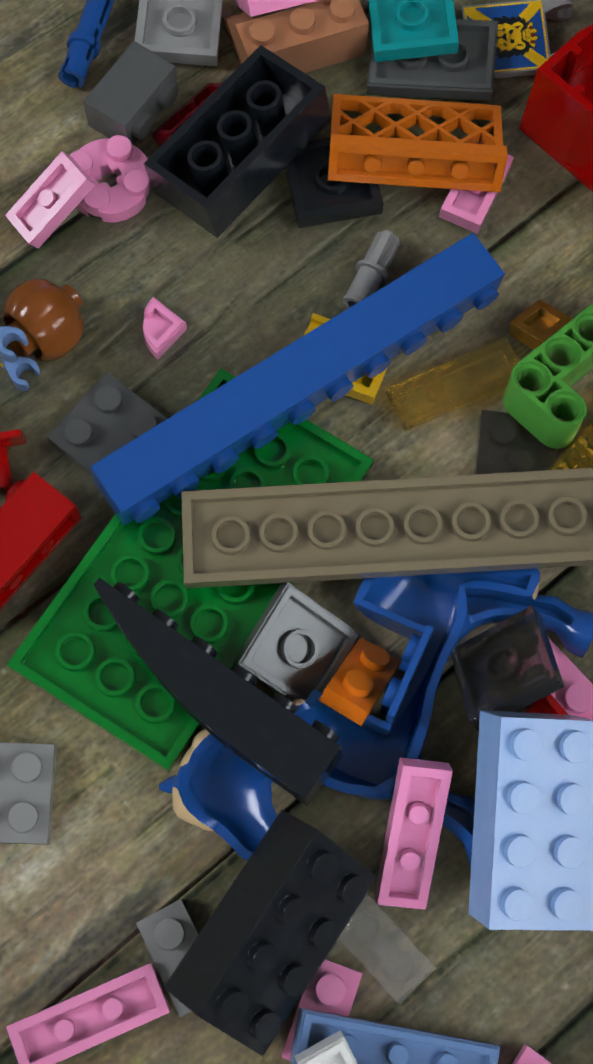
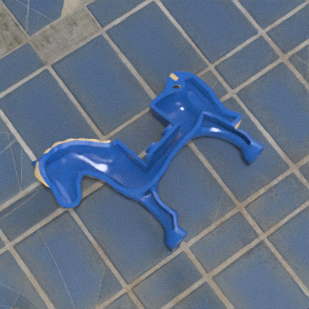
(434, 613)

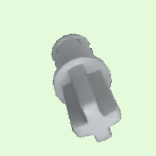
(373, 269)

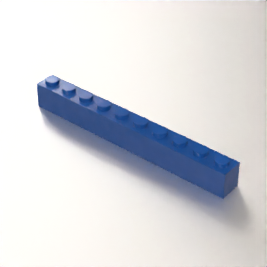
(296, 380)

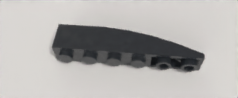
(226, 701)

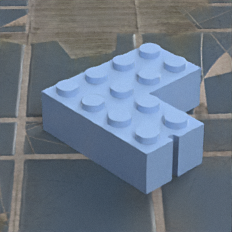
(533, 822)

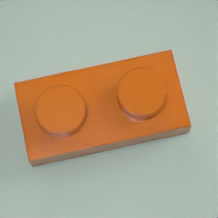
(360, 681)

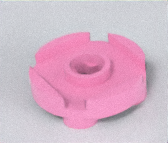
(117, 157)

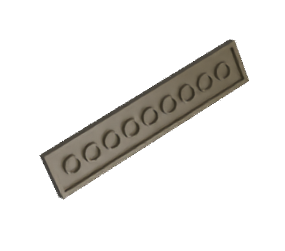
(387, 528)

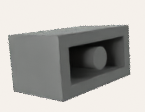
(132, 94)

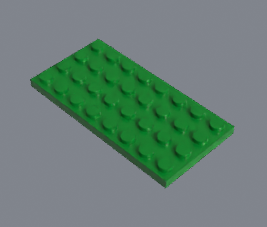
(79, 648)

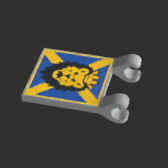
(521, 32)

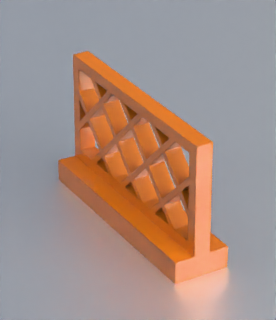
(415, 159)

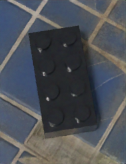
(239, 140)
(270, 933)

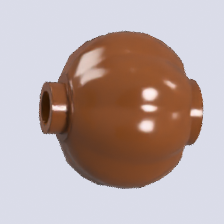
(46, 316)

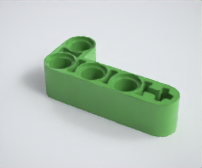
(549, 376)

